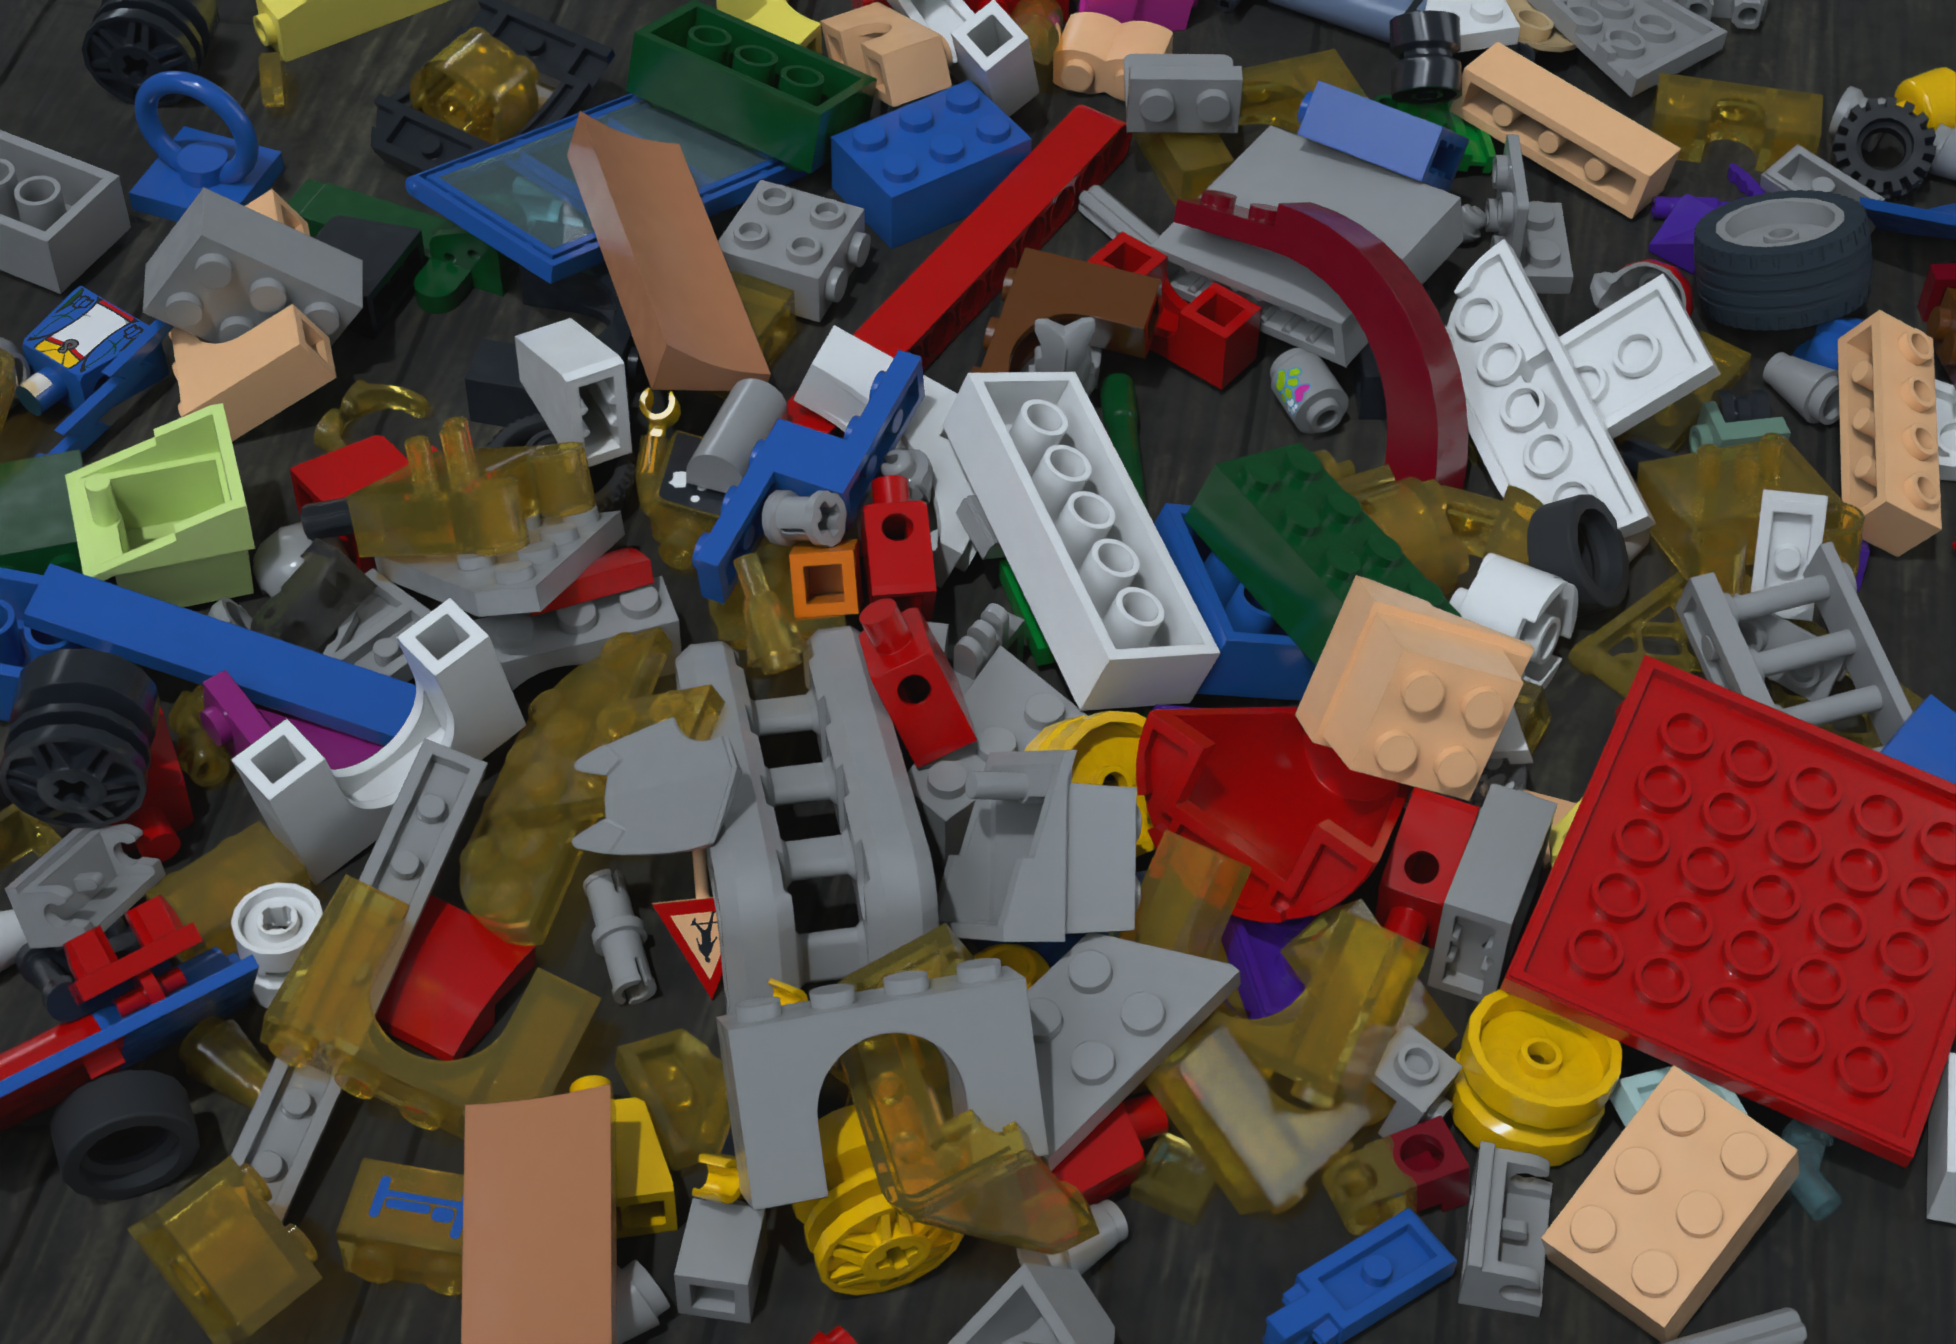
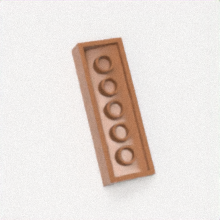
(664, 261)
(540, 1221)

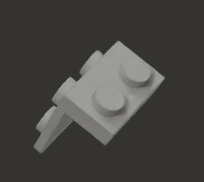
(1182, 93)

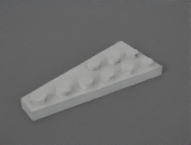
(1635, 37)

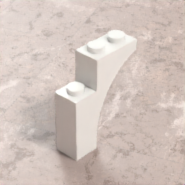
(840, 388)

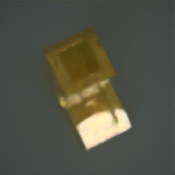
(1492, 524)

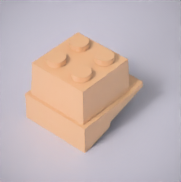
(1412, 690)

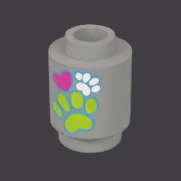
(1308, 391)

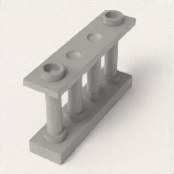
(1714, 632)

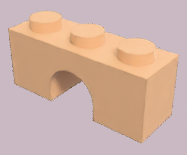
(893, 49)

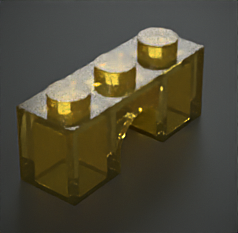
(1763, 118)

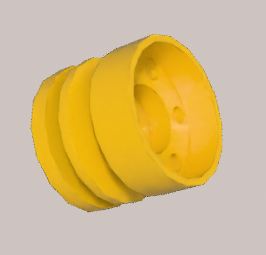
(854, 1231)

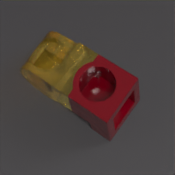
(1397, 1173)

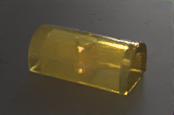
(1042, 24)

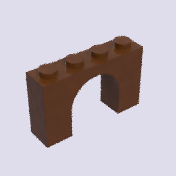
(1064, 291)

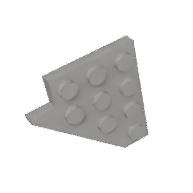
(515, 580)

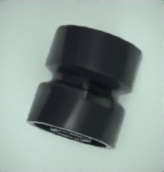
(1425, 50)

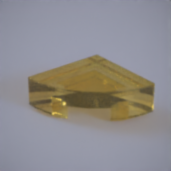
(273, 80)

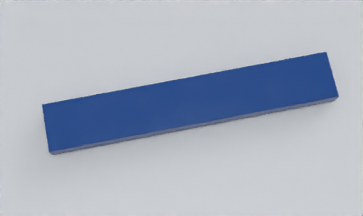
(203, 646)

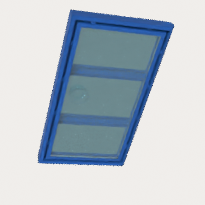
(528, 201)

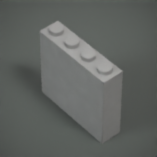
(1296, 304)

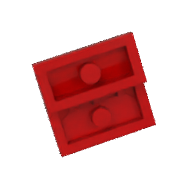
(606, 576)
(450, 982)

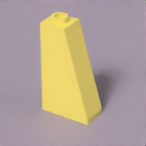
(311, 25)

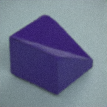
(1676, 235)

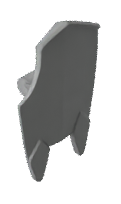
(660, 792)

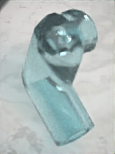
(1811, 1186)

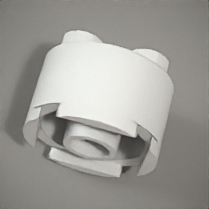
(1524, 606)

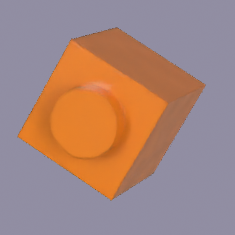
(826, 579)

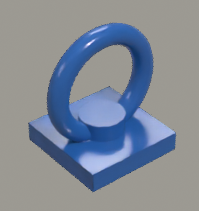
(196, 157)

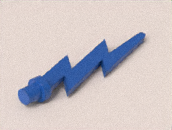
(125, 372)

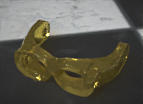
(361, 400)

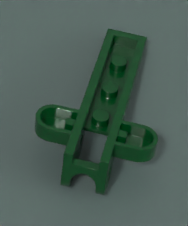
(453, 256)

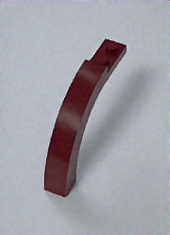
(1393, 309)

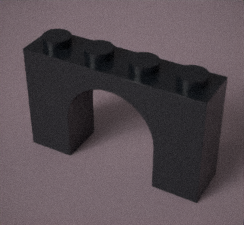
(493, 378)

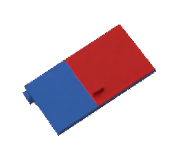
(105, 1043)

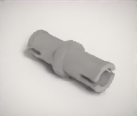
(619, 937)

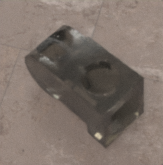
(314, 598)

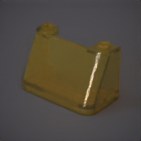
(943, 1166)

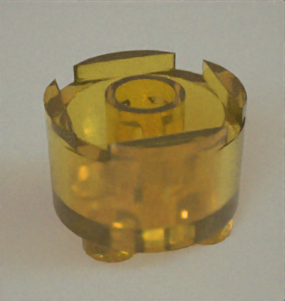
(478, 87)
(1416, 519)

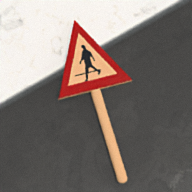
(696, 927)

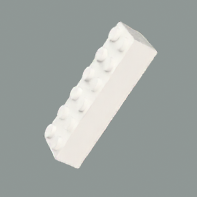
(1079, 540)

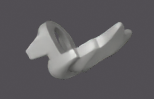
(1067, 351)

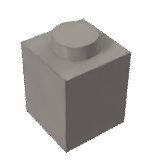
(721, 1260)

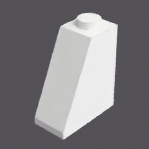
(577, 388)

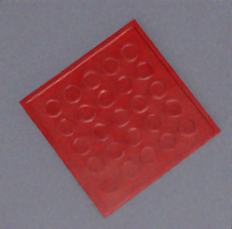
(1758, 911)

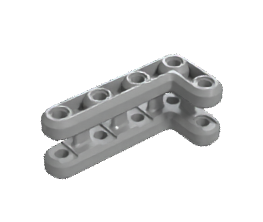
(874, 807)

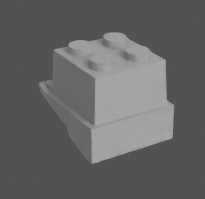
(1042, 853)

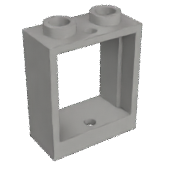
(1491, 893)

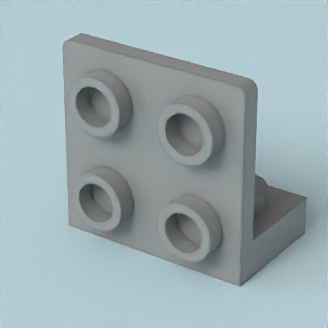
(1531, 228)

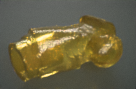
(195, 749)

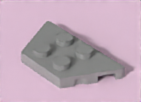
(1110, 1021)

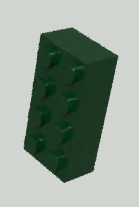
(748, 84)
(1299, 541)

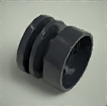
(147, 37)
(80, 738)

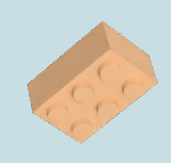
(1671, 1205)

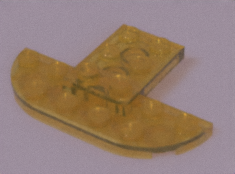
(522, 843)

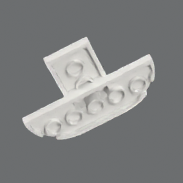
(1554, 403)

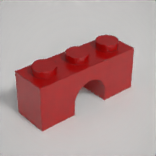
(1208, 336)

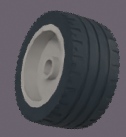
(1783, 260)

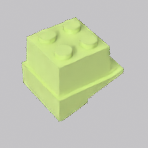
(167, 514)

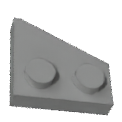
(371, 630)

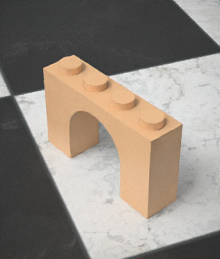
(261, 368)

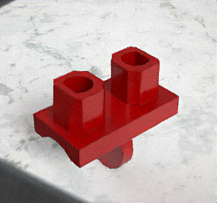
(160, 938)

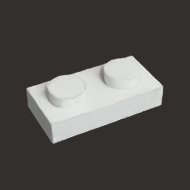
(1786, 542)

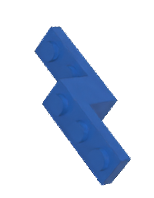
(806, 463)

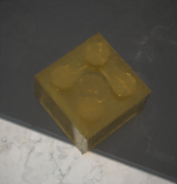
(227, 1251)

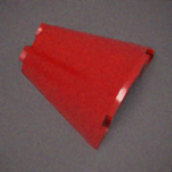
(1268, 799)

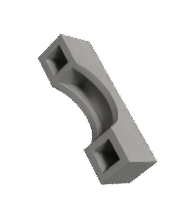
(579, 632)

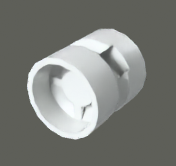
(274, 928)

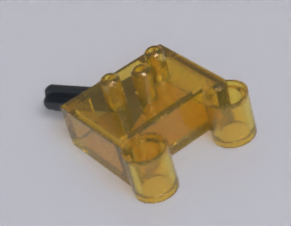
(458, 498)
(1713, 498)

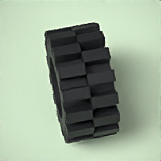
(1898, 122)

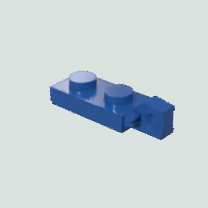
(1361, 1283)

